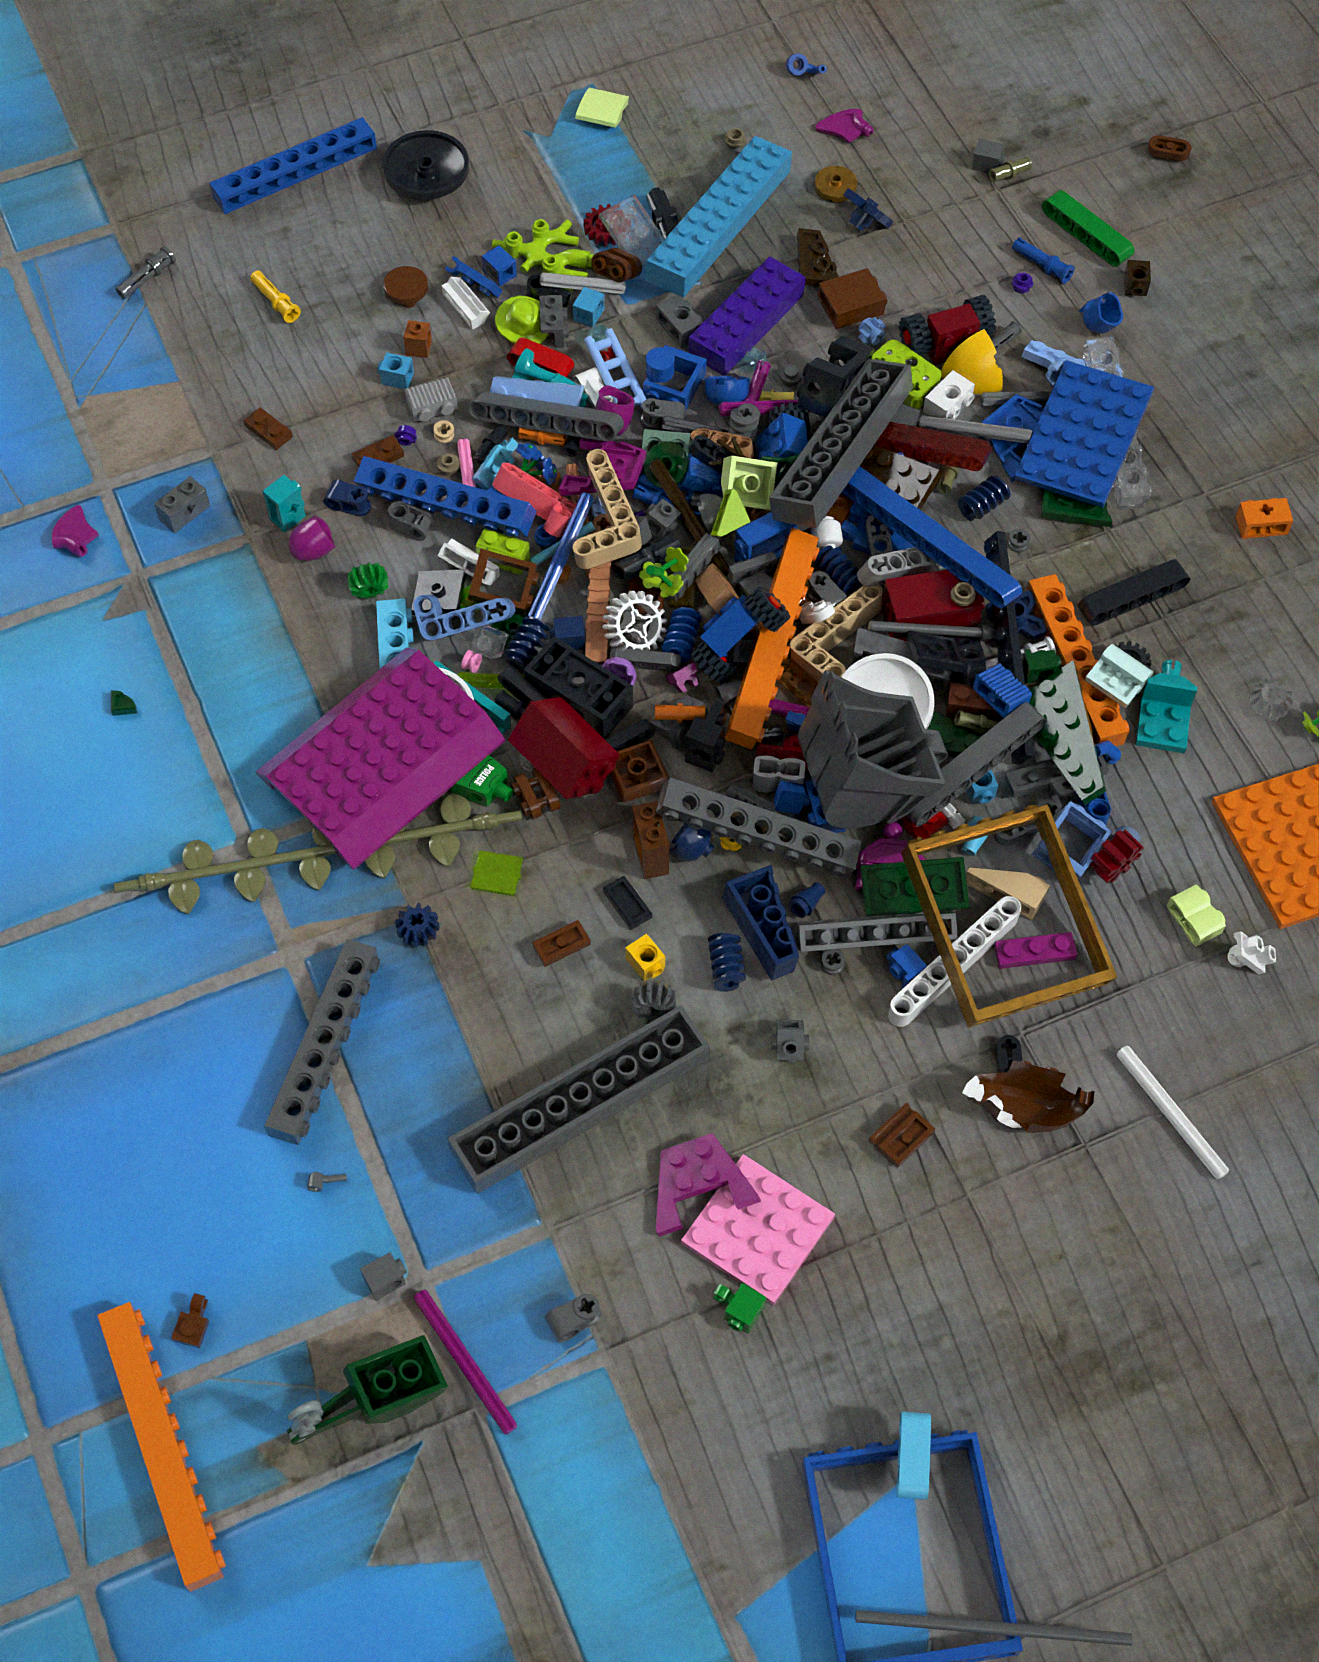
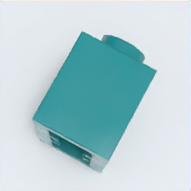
(284, 503)

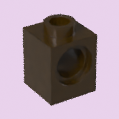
(1137, 278)

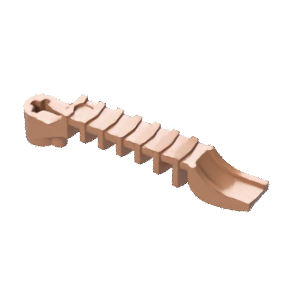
(597, 602)

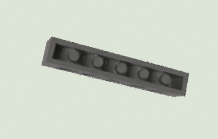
(869, 931)

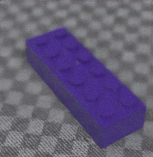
(747, 315)

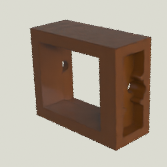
(480, 597)
(650, 840)

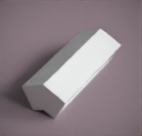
(465, 302)
(467, 559)

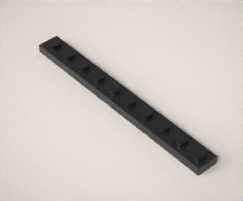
(1007, 631)

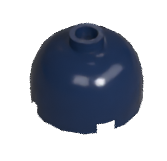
(691, 844)

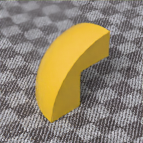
(976, 362)

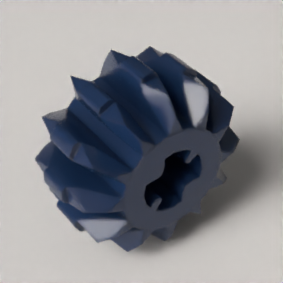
(409, 925)

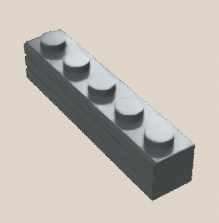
(698, 558)

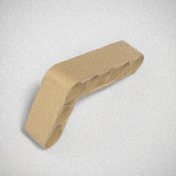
(618, 513)
(812, 645)

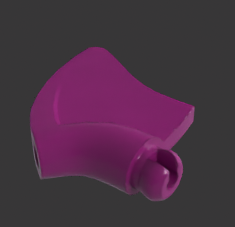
(846, 125)
(73, 532)

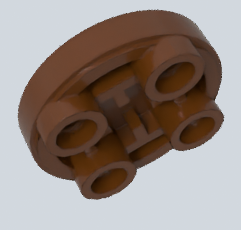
(405, 285)

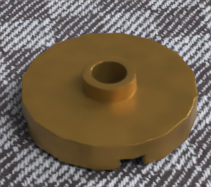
(833, 182)

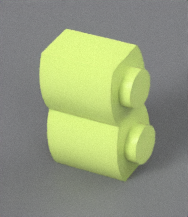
(1196, 915)

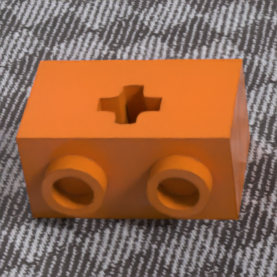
(1264, 518)

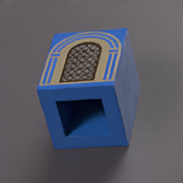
(499, 265)

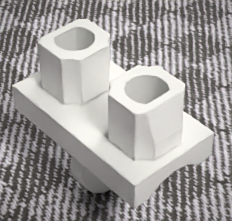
(1251, 952)

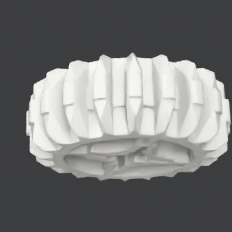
(625, 605)

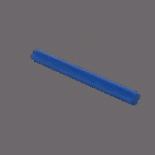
(560, 556)

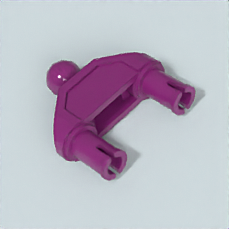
(883, 850)

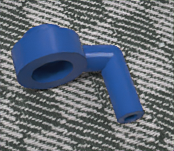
(803, 65)

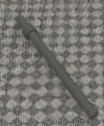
(982, 632)

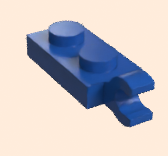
(471, 276)

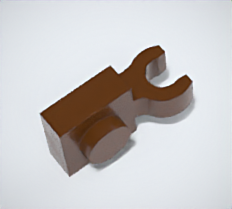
(192, 1327)

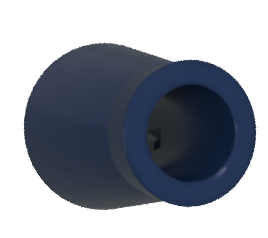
(805, 901)

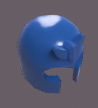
(1102, 315)

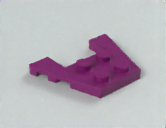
(625, 460)
(693, 1170)

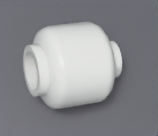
(828, 532)

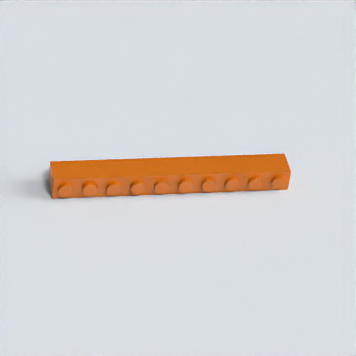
(771, 647)
(161, 1448)

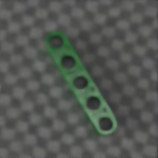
(1088, 228)

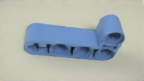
(466, 615)

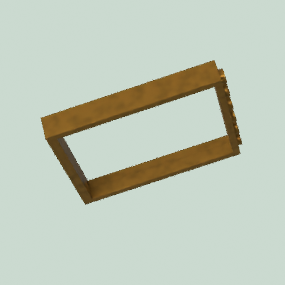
(1070, 886)

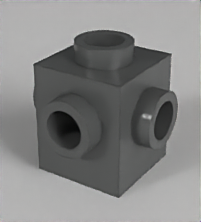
(664, 516)
(790, 1040)

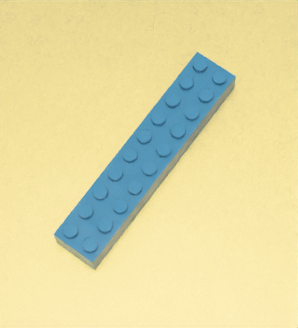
(718, 216)

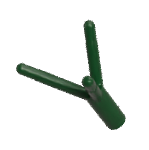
(788, 461)

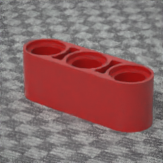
(543, 357)

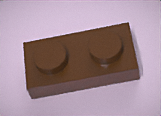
(268, 428)
(383, 450)
(561, 943)

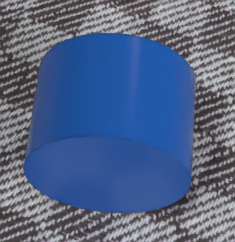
(660, 364)

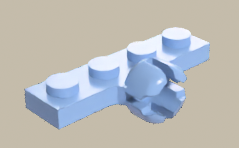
(1049, 358)

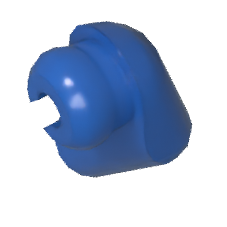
(1110, 750)

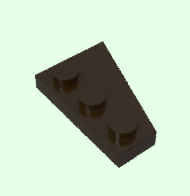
(814, 257)

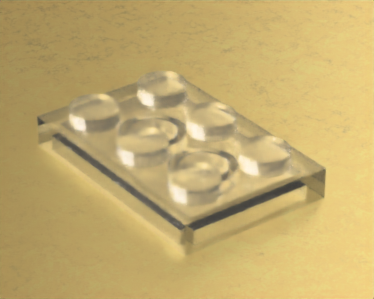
(632, 228)

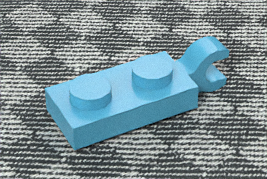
(488, 470)

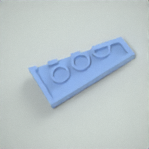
(538, 390)

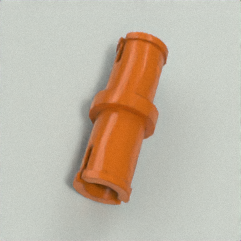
(542, 436)
(679, 712)

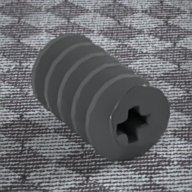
(745, 421)

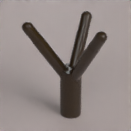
(738, 452)

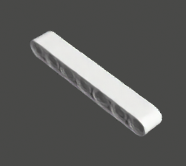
(966, 955)

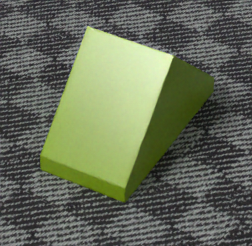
(730, 514)

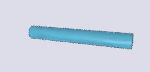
(549, 552)

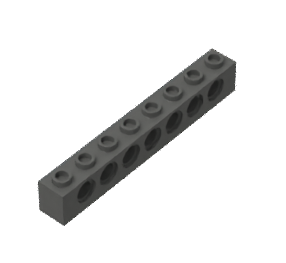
(844, 849)
(352, 957)

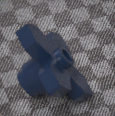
(865, 211)
(1027, 624)

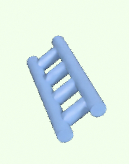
(620, 360)

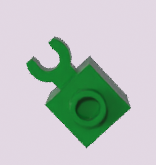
(742, 1307)

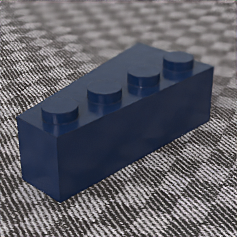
(762, 919)

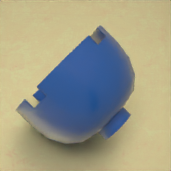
(726, 389)

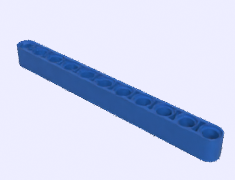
(932, 539)

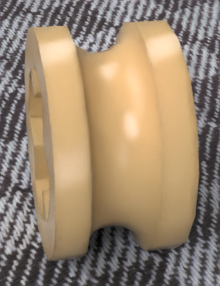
(443, 425)

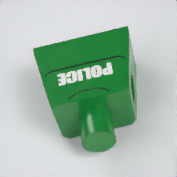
(484, 783)

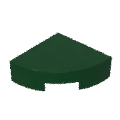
(122, 704)

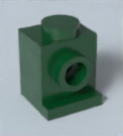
(1039, 664)

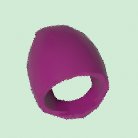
(624, 404)
(311, 540)

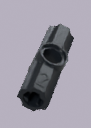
(663, 214)
(651, 552)

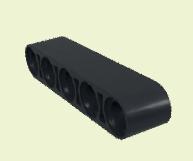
(1133, 592)

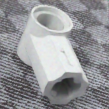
(593, 383)

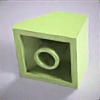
(751, 479)

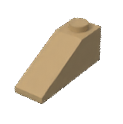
(996, 884)

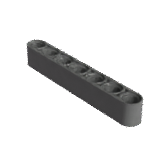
(546, 416)
(980, 759)

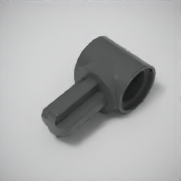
(727, 693)

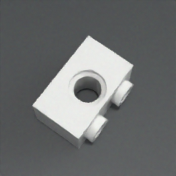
(949, 397)

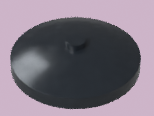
(425, 164)

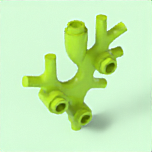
(536, 252)

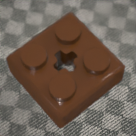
(651, 771)

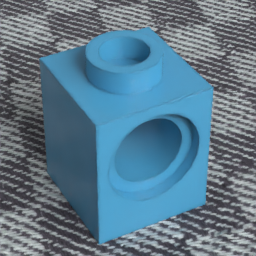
(588, 307)
(396, 370)
(983, 793)

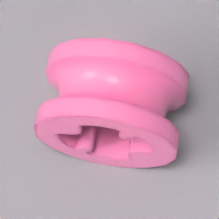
(471, 661)

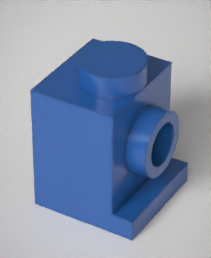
(905, 964)

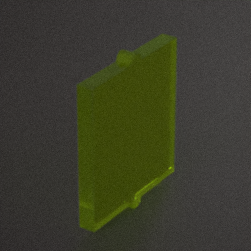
(496, 873)

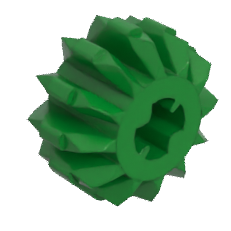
(367, 580)

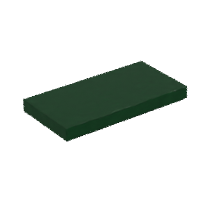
(890, 889)

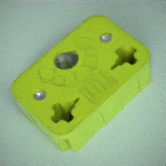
(924, 374)

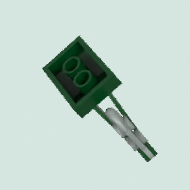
(383, 1387)

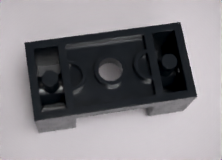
(831, 375)
(602, 695)

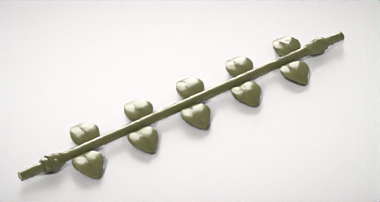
(314, 867)

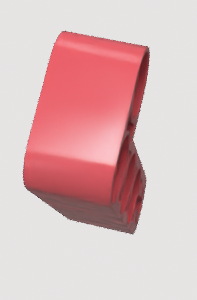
(546, 501)

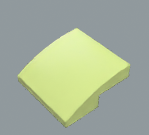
(601, 107)

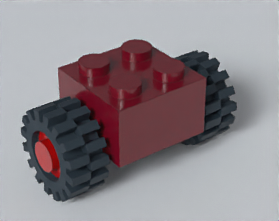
(947, 328)

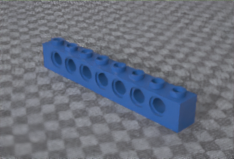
(293, 165)
(517, 523)

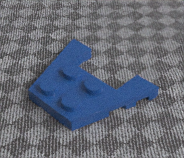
(1015, 413)

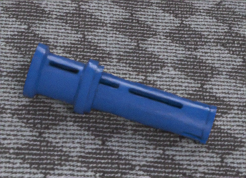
(1051, 264)

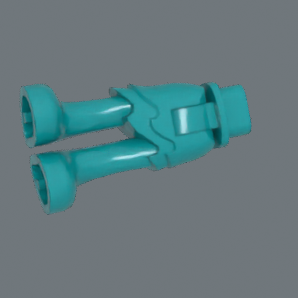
(526, 369)

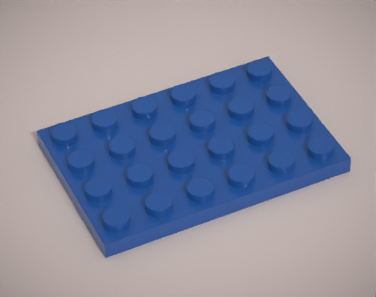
(1084, 433)

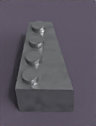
(873, 643)

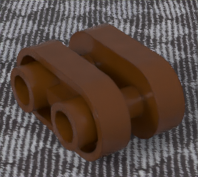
(617, 265)
(531, 805)

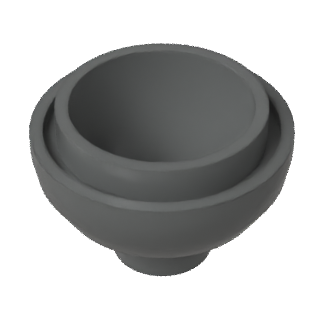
(709, 507)

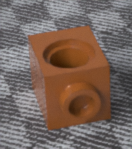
(417, 339)

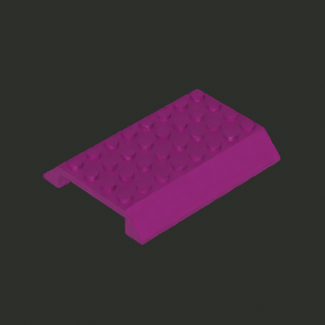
(382, 755)

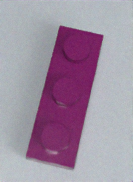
(1035, 950)

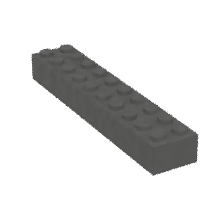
(841, 443)
(578, 1099)

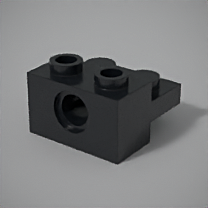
(706, 740)

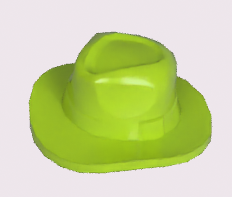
(520, 318)

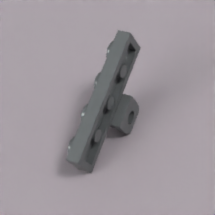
(1044, 777)

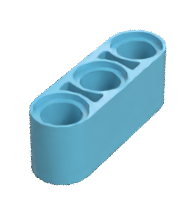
(914, 1455)

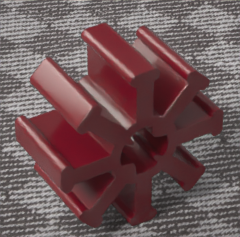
(1116, 856)

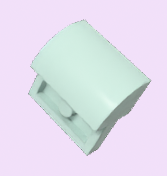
(1118, 675)

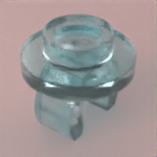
(754, 356)

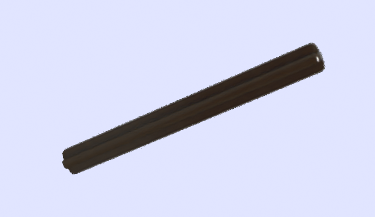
(687, 513)

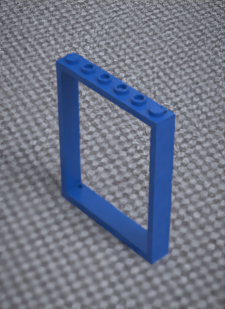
(875, 1453)

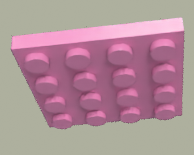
(762, 1241)

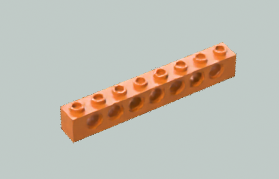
(1049, 590)

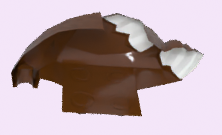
(1028, 1097)

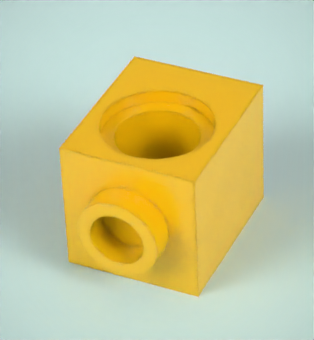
(643, 948)

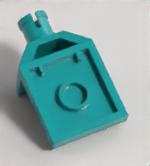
(1166, 710)

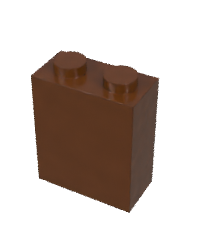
(852, 298)

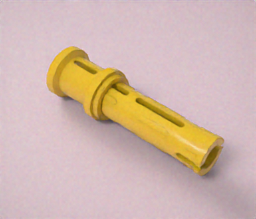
(280, 301)

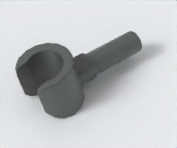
(317, 1179)

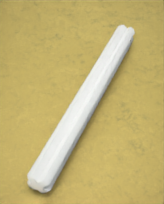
(1172, 1112)

